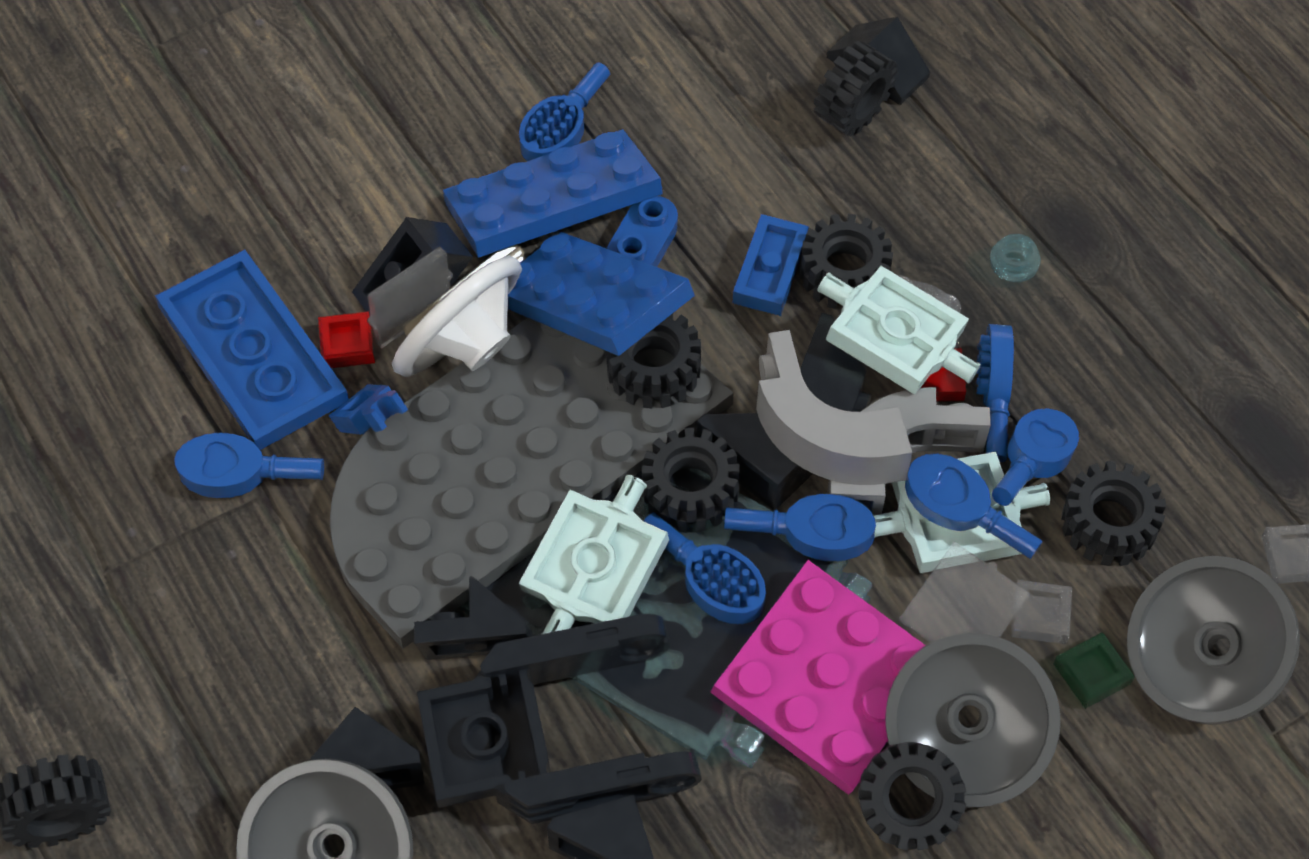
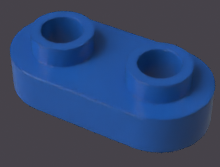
(644, 233)

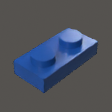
(770, 265)

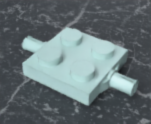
(897, 329)
(933, 541)
(594, 558)

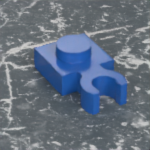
(368, 410)

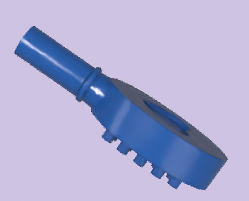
(559, 119)
(995, 383)
(1037, 449)
(233, 465)
(960, 500)
(816, 526)
(717, 577)

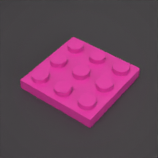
(820, 675)

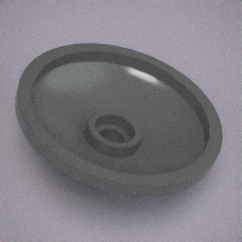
(1187, 614)
(1015, 705)
(319, 798)

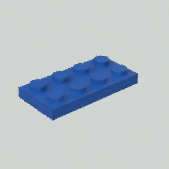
(551, 192)
(595, 293)
(252, 349)

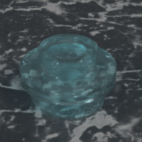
(1017, 248)

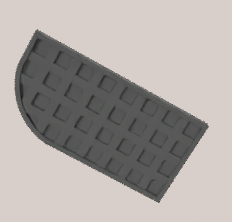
(484, 467)

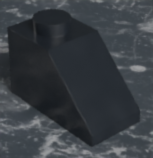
(408, 245)
(833, 373)
(761, 464)

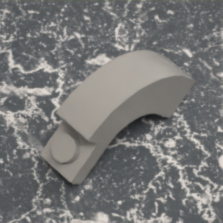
(928, 428)
(821, 438)

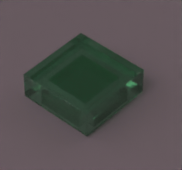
(1093, 670)

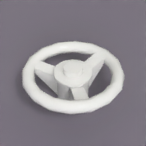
(465, 323)

